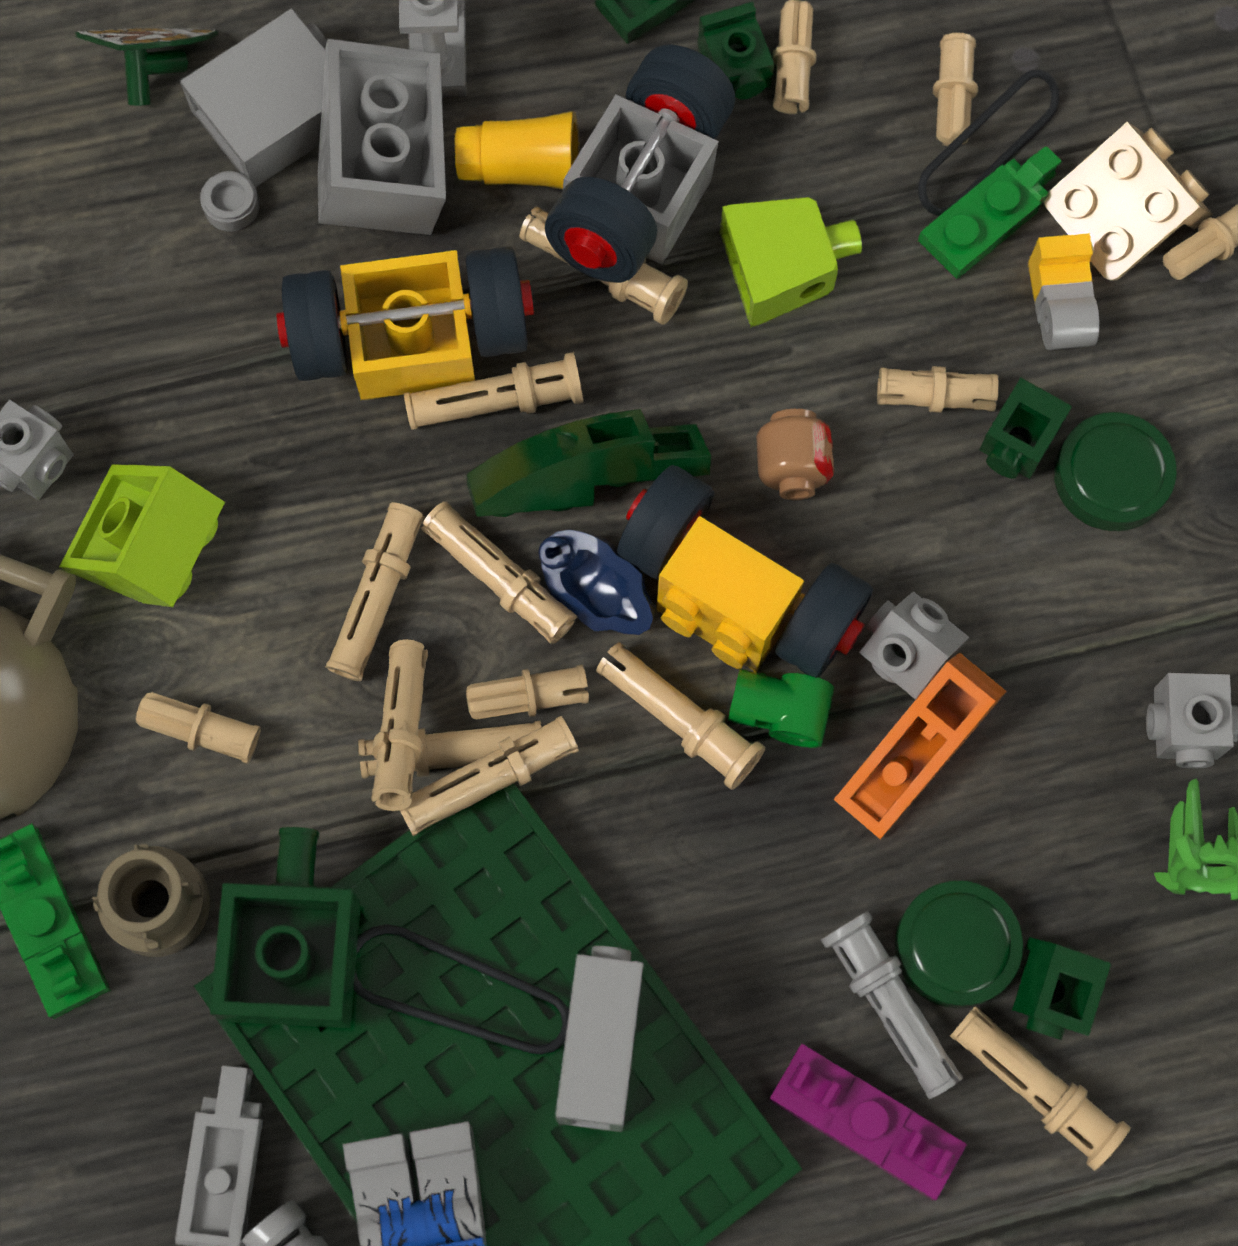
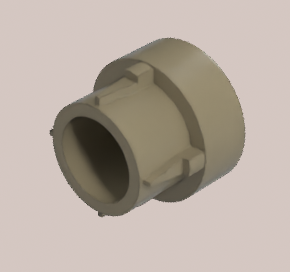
(130, 878)

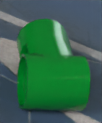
(790, 707)

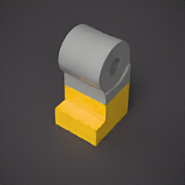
(1064, 291)

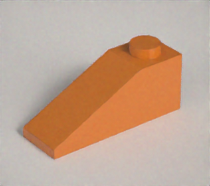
(920, 744)

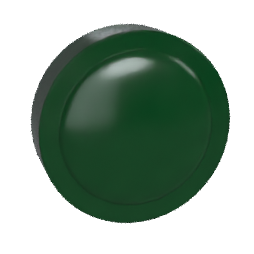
(1115, 471)
(958, 944)

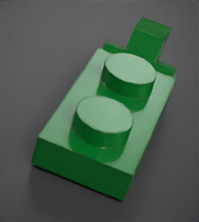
(990, 212)

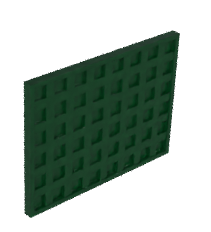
(513, 899)

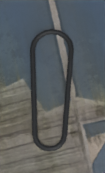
(477, 965)

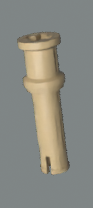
(647, 288)
(522, 388)
(702, 731)
(1062, 1106)

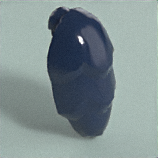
(596, 582)

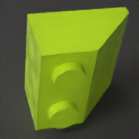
(144, 533)

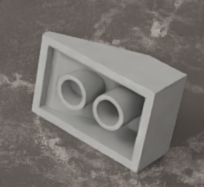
(381, 138)

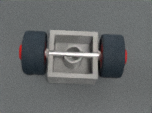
(642, 166)

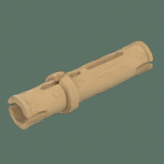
(383, 570)
(516, 588)
(398, 744)
(452, 747)
(489, 774)

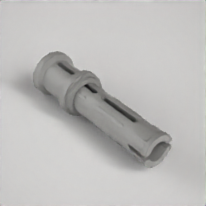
(878, 979)

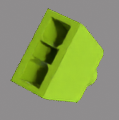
(783, 254)

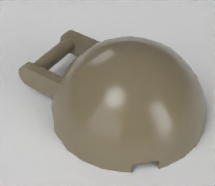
(35, 690)

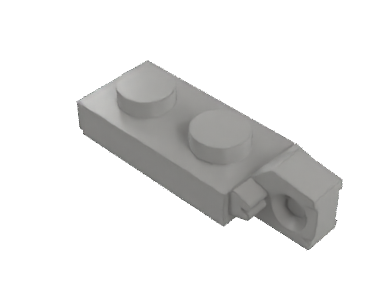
(221, 1164)

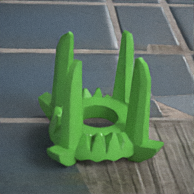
(1191, 853)

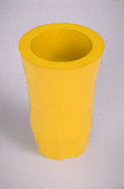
(518, 150)

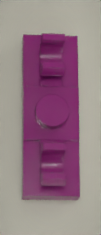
(868, 1122)

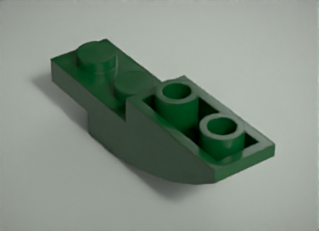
(566, 462)

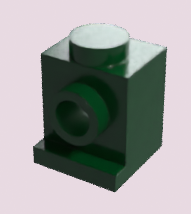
(738, 48)
(1031, 415)
(1060, 989)

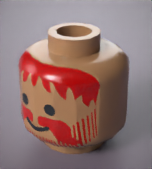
(795, 453)

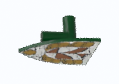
(139, 62)

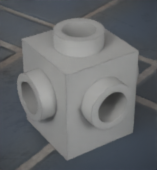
(30, 449)
(911, 642)
(1192, 718)

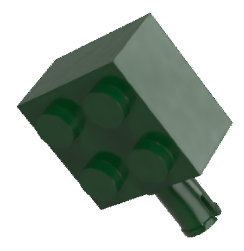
(287, 945)

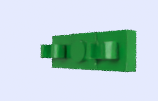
(46, 925)

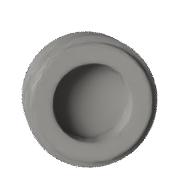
(230, 201)

